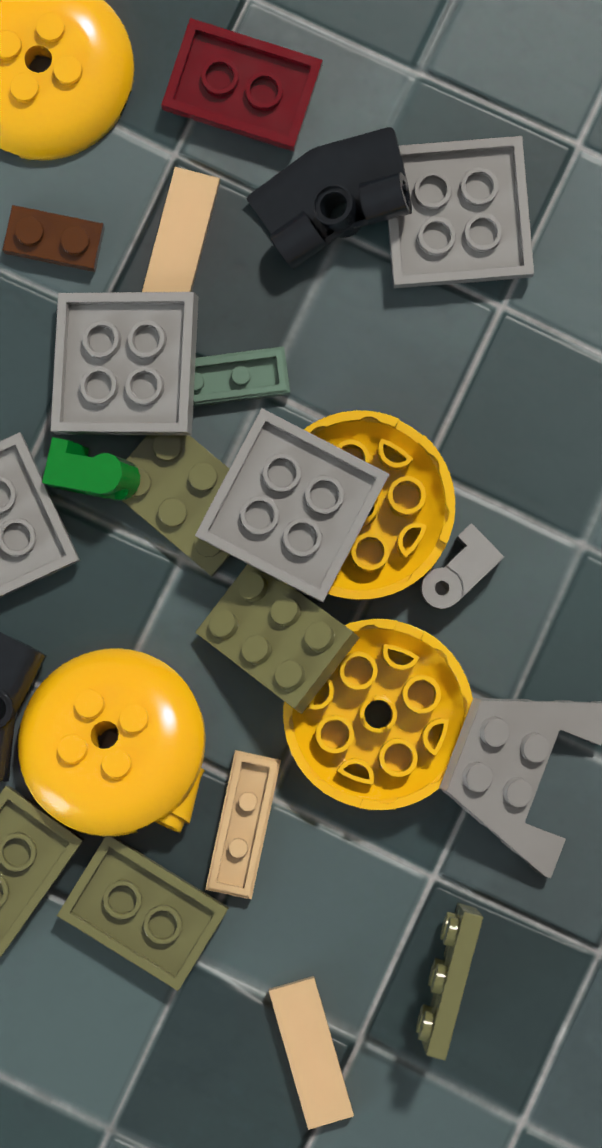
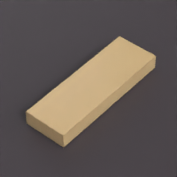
(181, 232)
(243, 824)
(311, 1052)

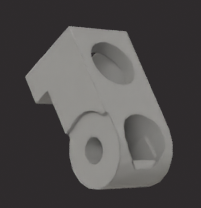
(447, 585)

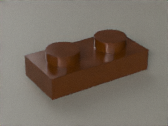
(53, 238)

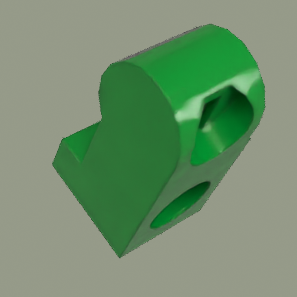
(97, 476)

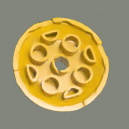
(80, 92)
(411, 512)
(410, 753)
(138, 776)

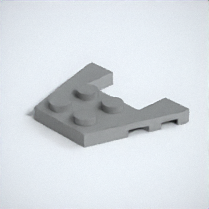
(502, 764)

